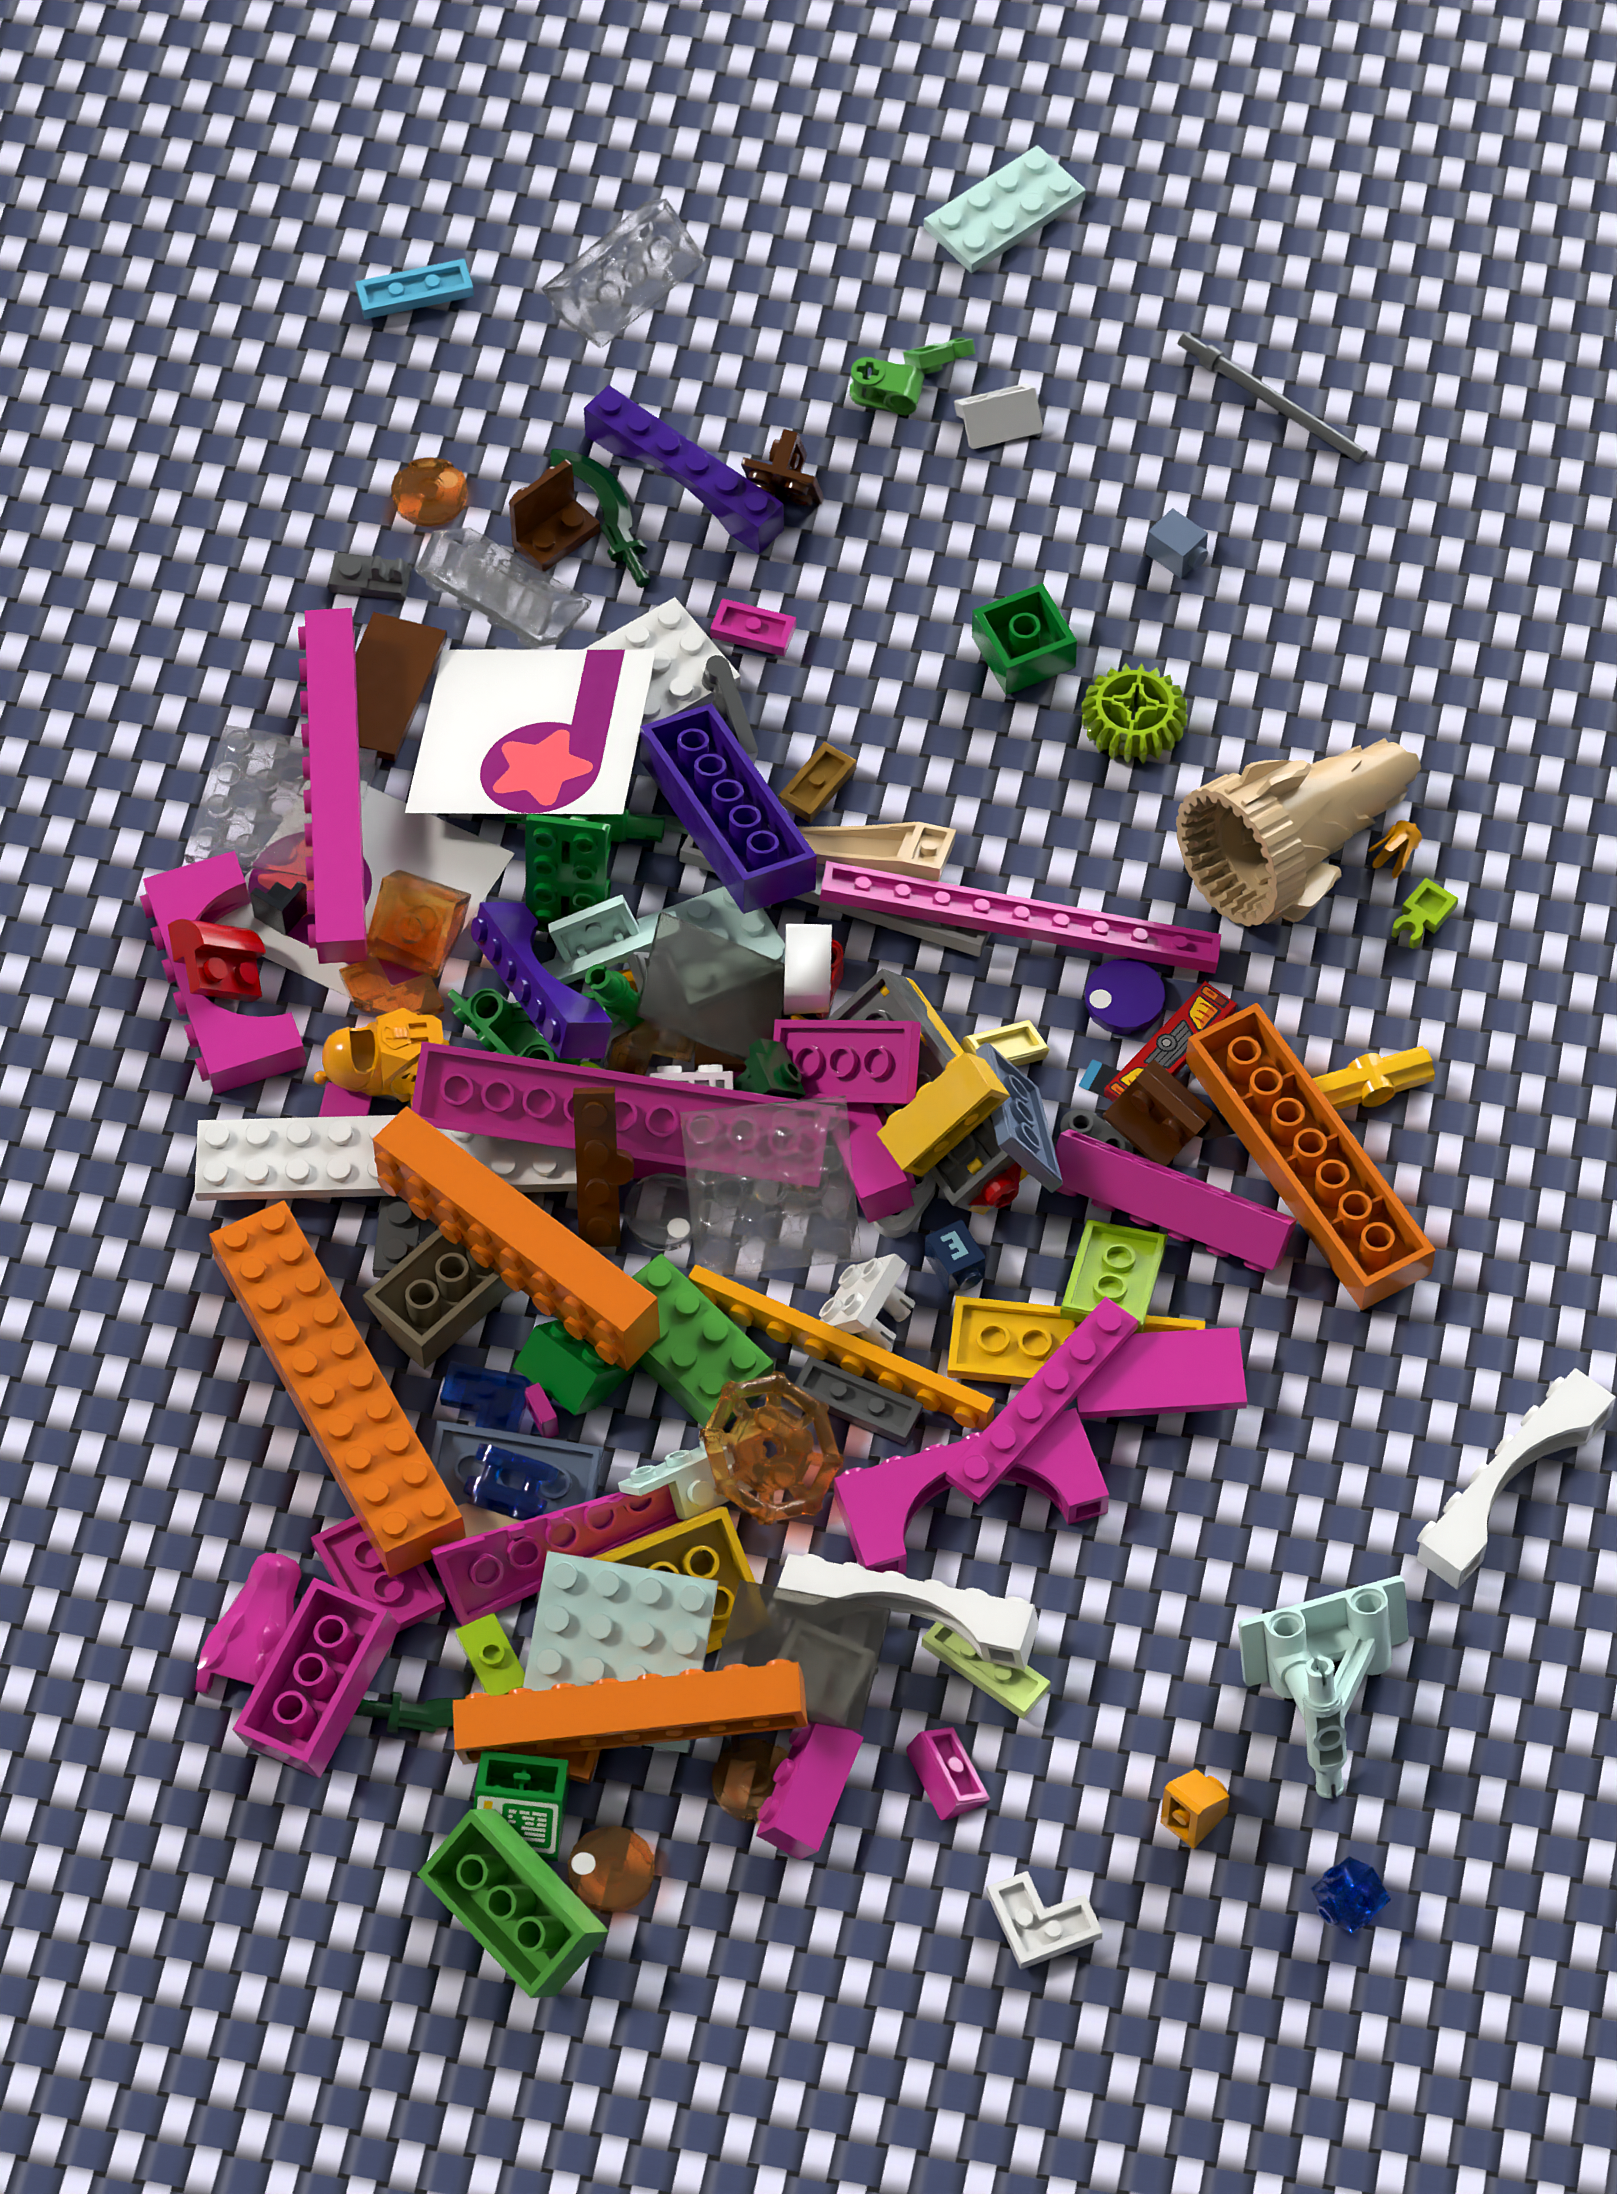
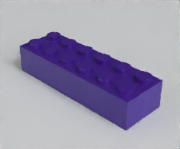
(728, 808)

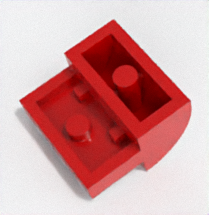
(218, 958)

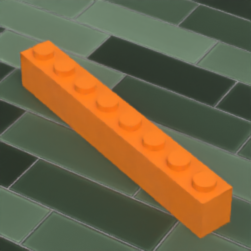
(631, 1711)

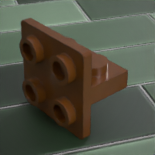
(785, 473)
(1157, 1114)

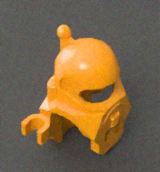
(380, 1055)

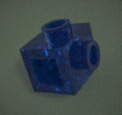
(1350, 1894)

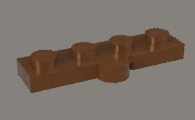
(599, 1166)

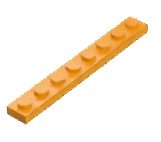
(850, 1352)

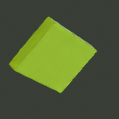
(1114, 1264)

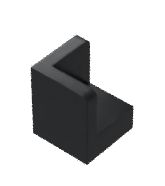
(280, 906)

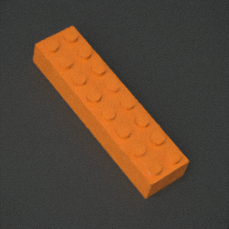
(1310, 1156)
(516, 1239)

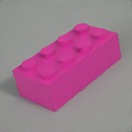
(316, 1677)

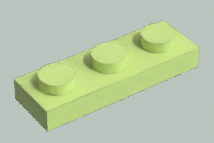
(1012, 1687)

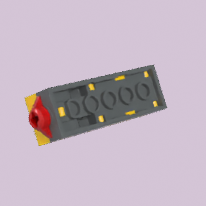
(976, 1170)

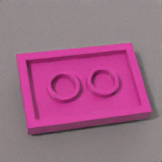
(359, 1571)

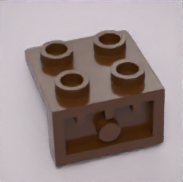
(548, 519)

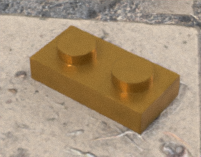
(817, 782)

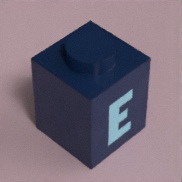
(955, 1257)

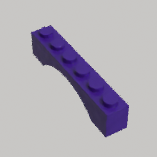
(734, 500)
(565, 1018)

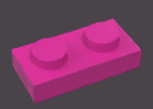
(753, 627)

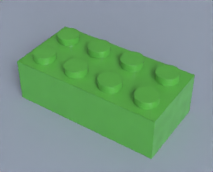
(696, 1344)
(513, 1903)

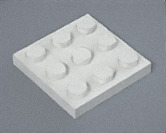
(678, 662)

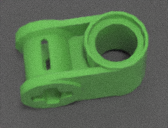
(888, 388)

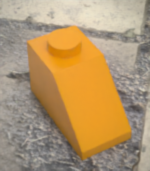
(1193, 1806)

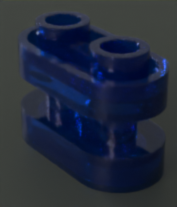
(521, 1503)

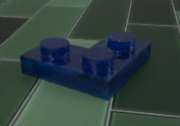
(489, 1392)

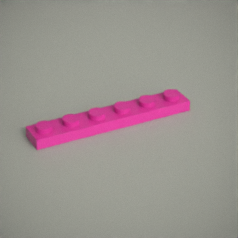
(1041, 1400)

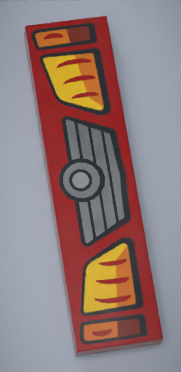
(1169, 1044)

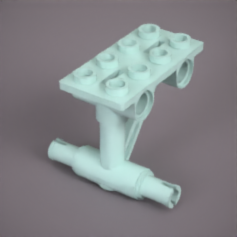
(1295, 1640)

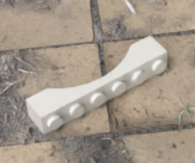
(1565, 1420)
(994, 1626)

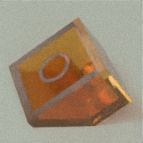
(416, 922)

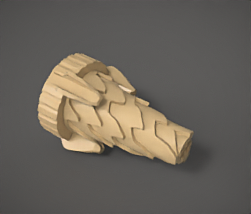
(1262, 835)

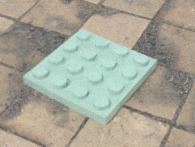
(617, 1624)

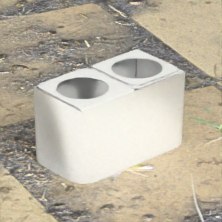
(807, 968)

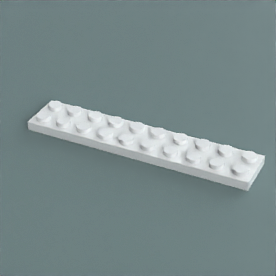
(337, 1159)

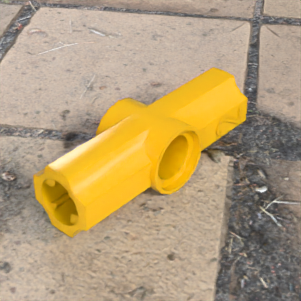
(1376, 1079)

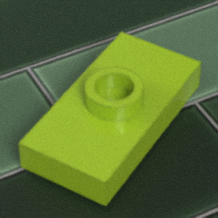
(491, 1655)

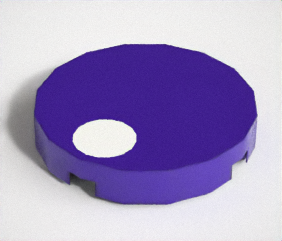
(1124, 996)

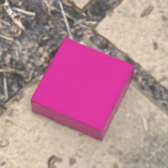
(541, 1411)

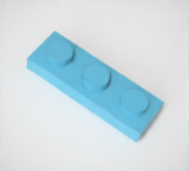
(414, 288)

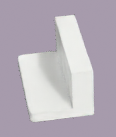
(1000, 415)

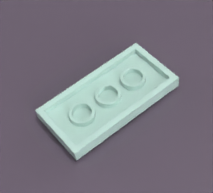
(1004, 209)

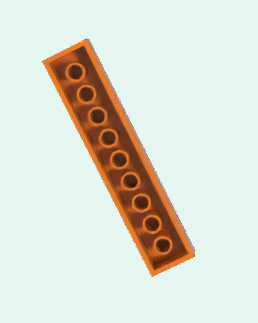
(337, 1388)

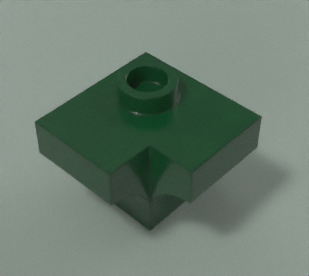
(770, 1072)

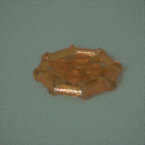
(792, 1442)

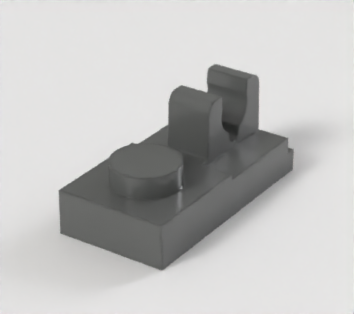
(369, 576)

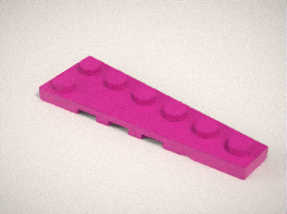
(509, 1562)

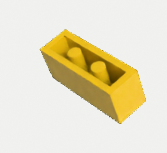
(943, 1113)

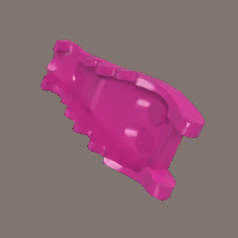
(252, 1625)

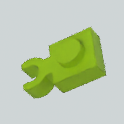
(1425, 908)

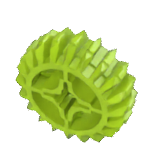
(1156, 723)

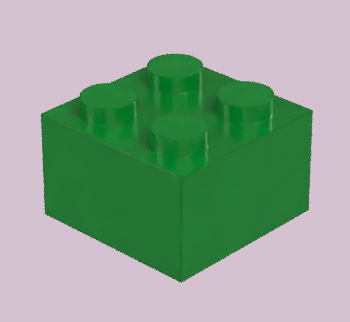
(1024, 638)

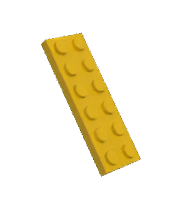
(1015, 1339)

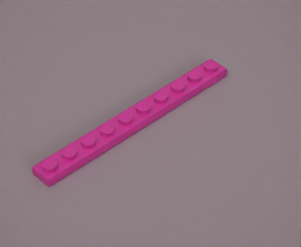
(1020, 917)

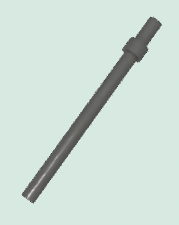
(1214, 359)

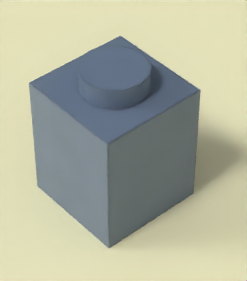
(1177, 543)

